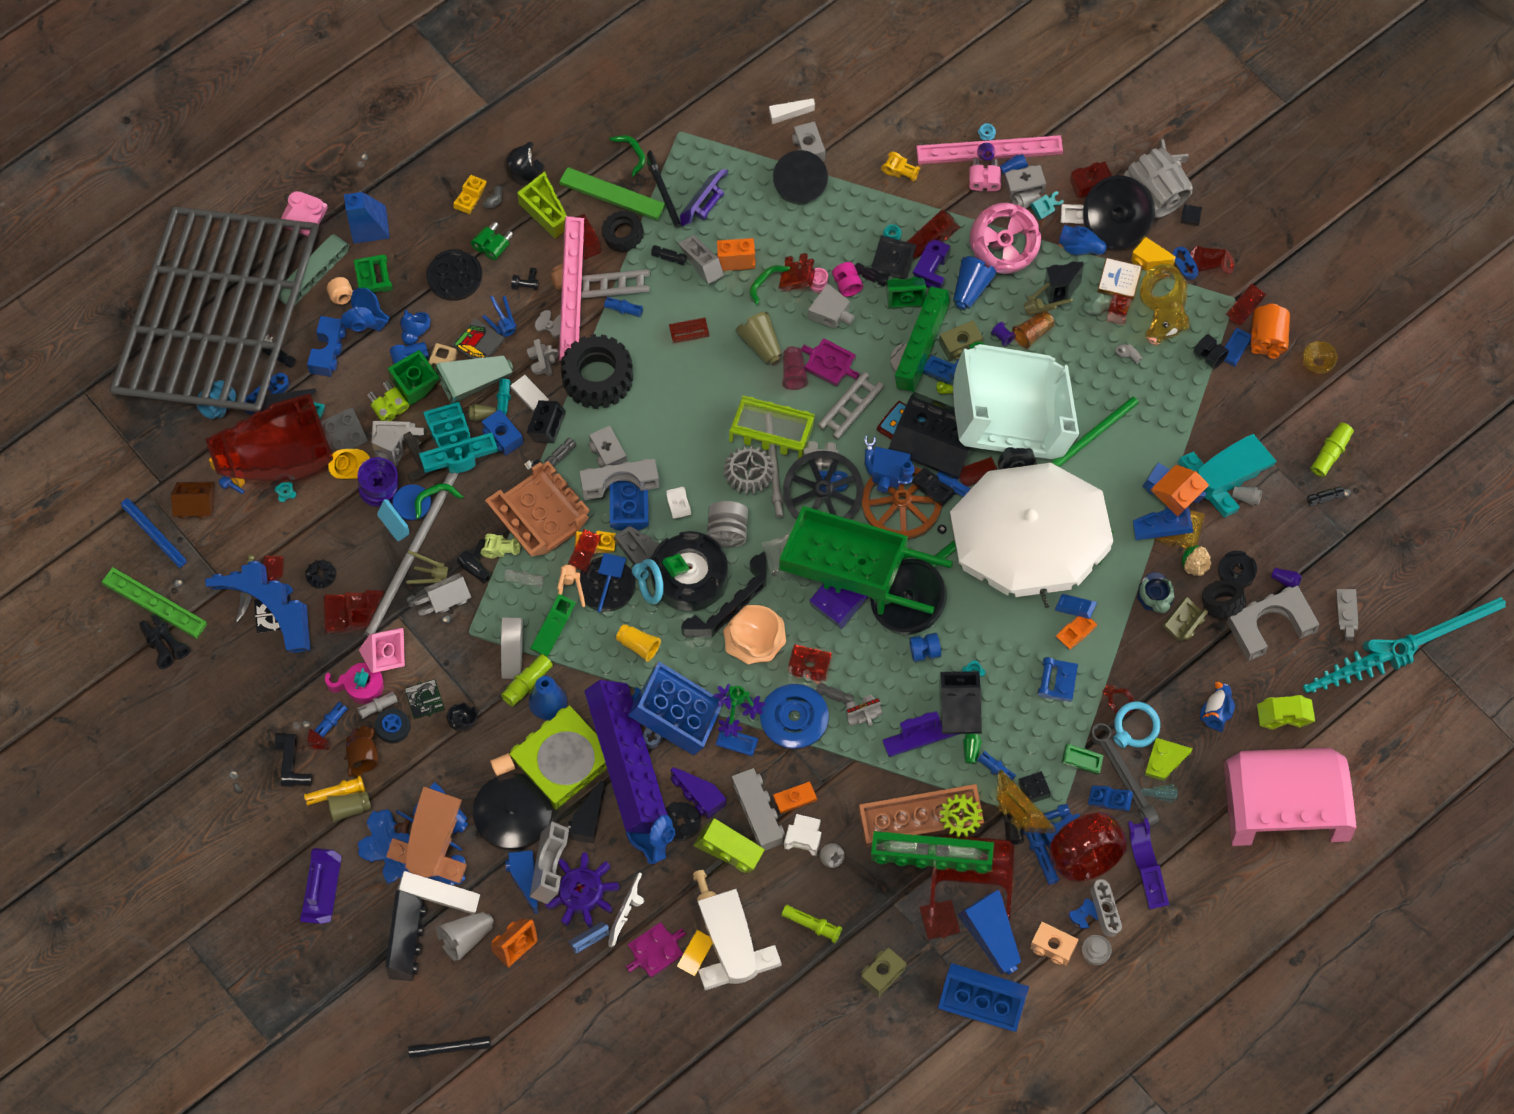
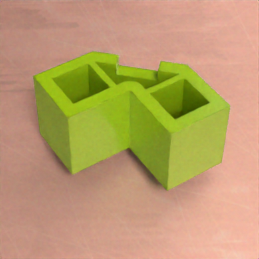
(1285, 710)

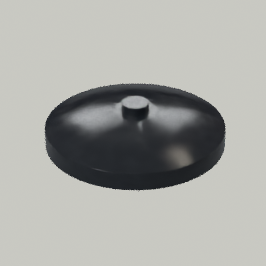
(1119, 211)
(916, 582)
(511, 812)

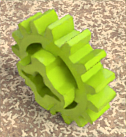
(951, 815)

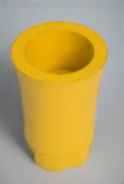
(638, 641)

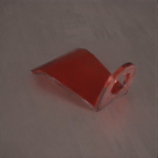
(1211, 258)

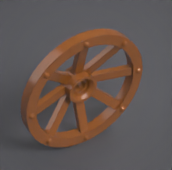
(901, 505)

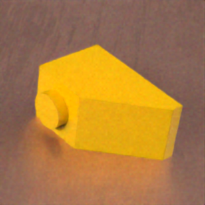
(1150, 255)

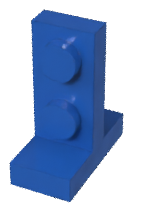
(940, 369)

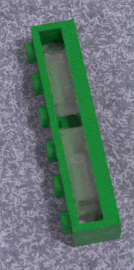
(932, 851)

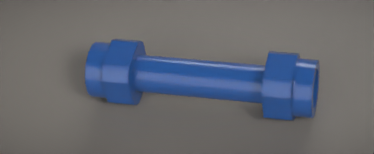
(1063, 810)

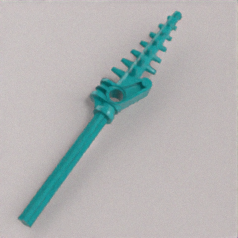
(1385, 649)

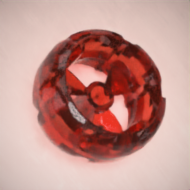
(1088, 847)

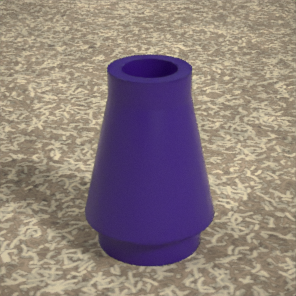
(983, 148)
(1287, 577)

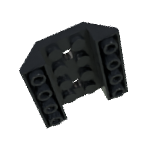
(930, 441)

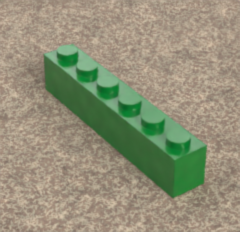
(922, 339)

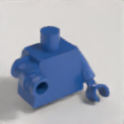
(888, 466)

